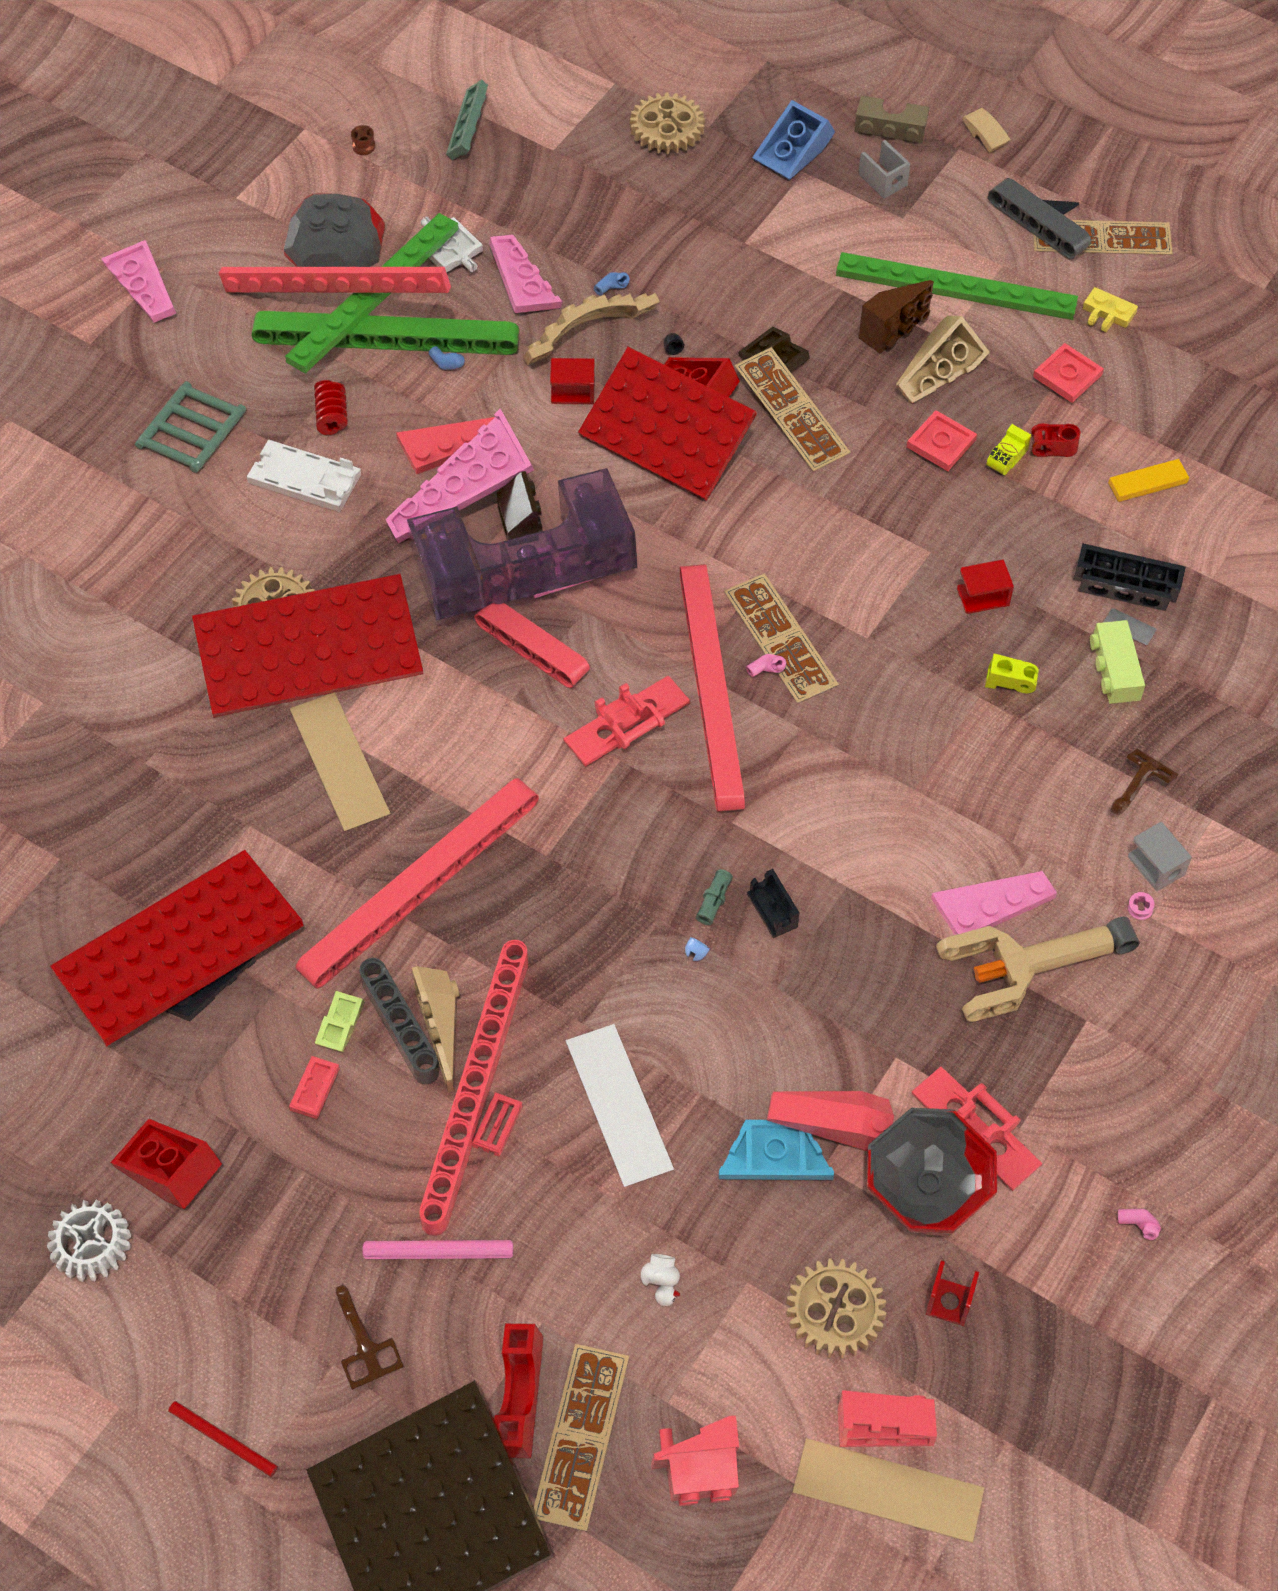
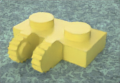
(1110, 308)

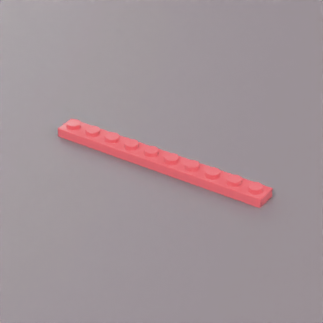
(335, 279)

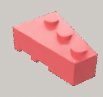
(885, 1420)

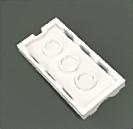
(304, 475)

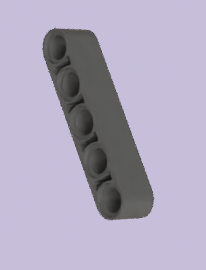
(1039, 218)
(400, 1032)

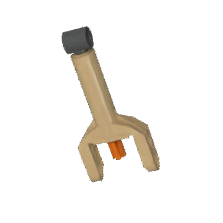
(1020, 963)

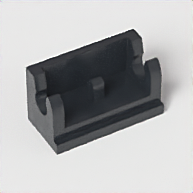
(774, 904)

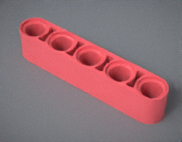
(533, 643)

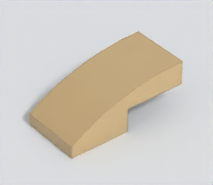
(987, 128)

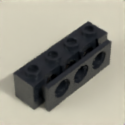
(1128, 573)

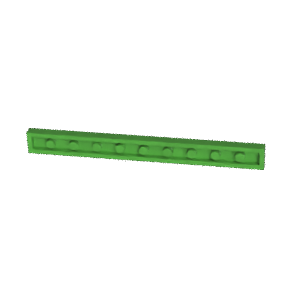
(958, 285)
(359, 305)

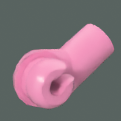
(767, 663)
(1143, 1219)

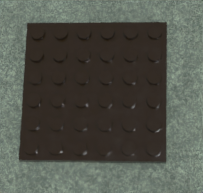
(431, 1503)

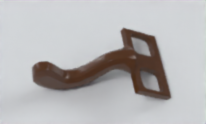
(1146, 770)
(365, 1347)

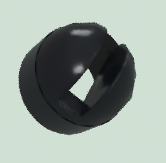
(673, 344)

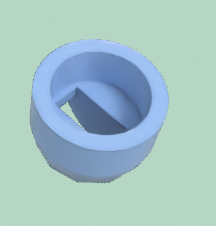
(696, 947)

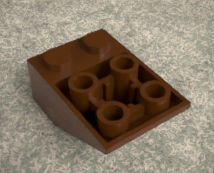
(894, 314)

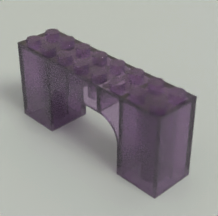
(471, 575)

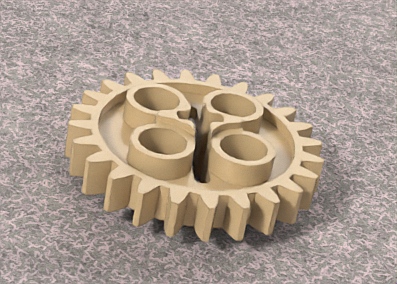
(667, 123)
(259, 587)
(862, 1318)

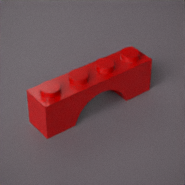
(522, 1365)

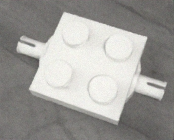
(457, 249)

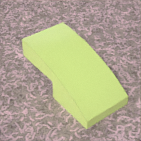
(340, 1021)

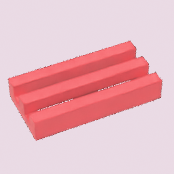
(488, 1145)

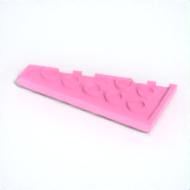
(467, 475)

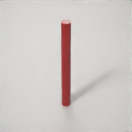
(223, 1438)

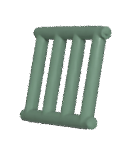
(173, 406)

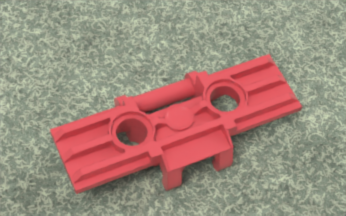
(623, 715)
(1017, 1161)

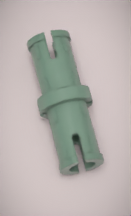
(714, 897)

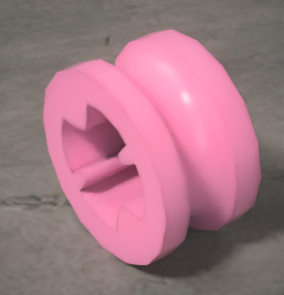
(1148, 903)

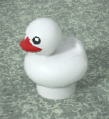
(664, 1273)

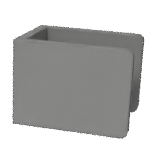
(879, 179)
(1159, 856)

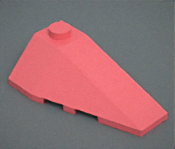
(840, 1116)

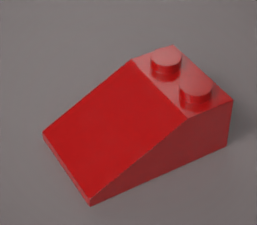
(712, 372)
(167, 1162)

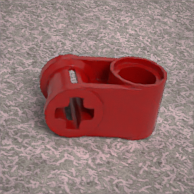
(1056, 441)

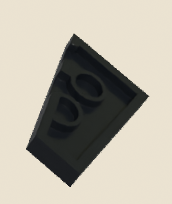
(195, 1003)

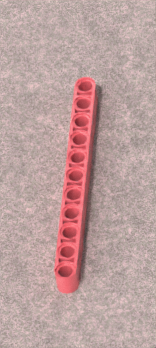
(712, 689)
(416, 883)
(474, 1096)

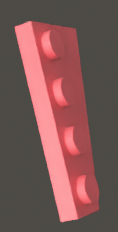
(434, 445)

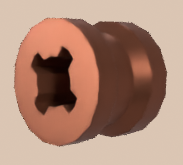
(363, 140)

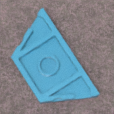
(774, 1153)

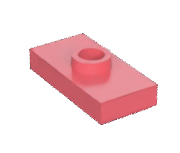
(314, 1087)

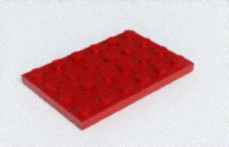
(667, 423)

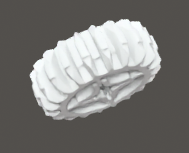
(80, 1261)

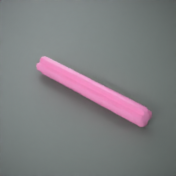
(438, 1249)

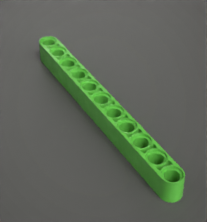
(394, 333)

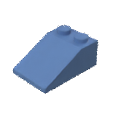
(794, 140)

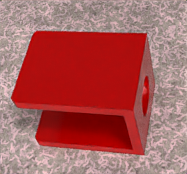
(572, 380)
(985, 586)
(962, 1292)

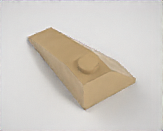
(942, 358)
(438, 1006)

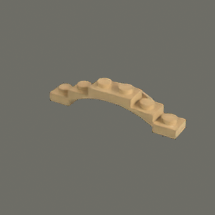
(591, 309)

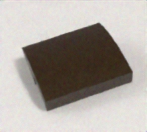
(780, 341)

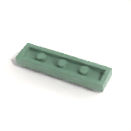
(467, 120)

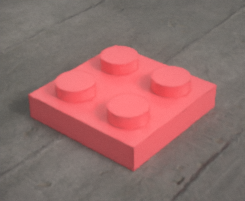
(1068, 372)
(941, 440)

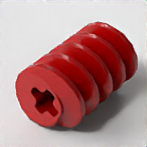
(330, 407)

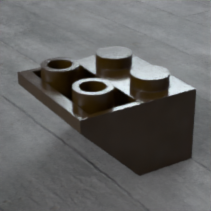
(518, 508)

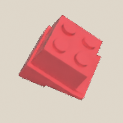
(702, 1464)

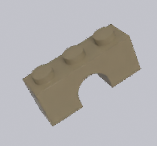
(906, 126)

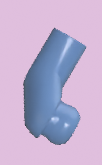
(612, 281)
(446, 361)

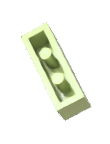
(1117, 662)

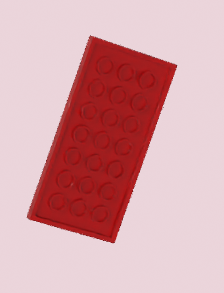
(307, 645)
(176, 947)

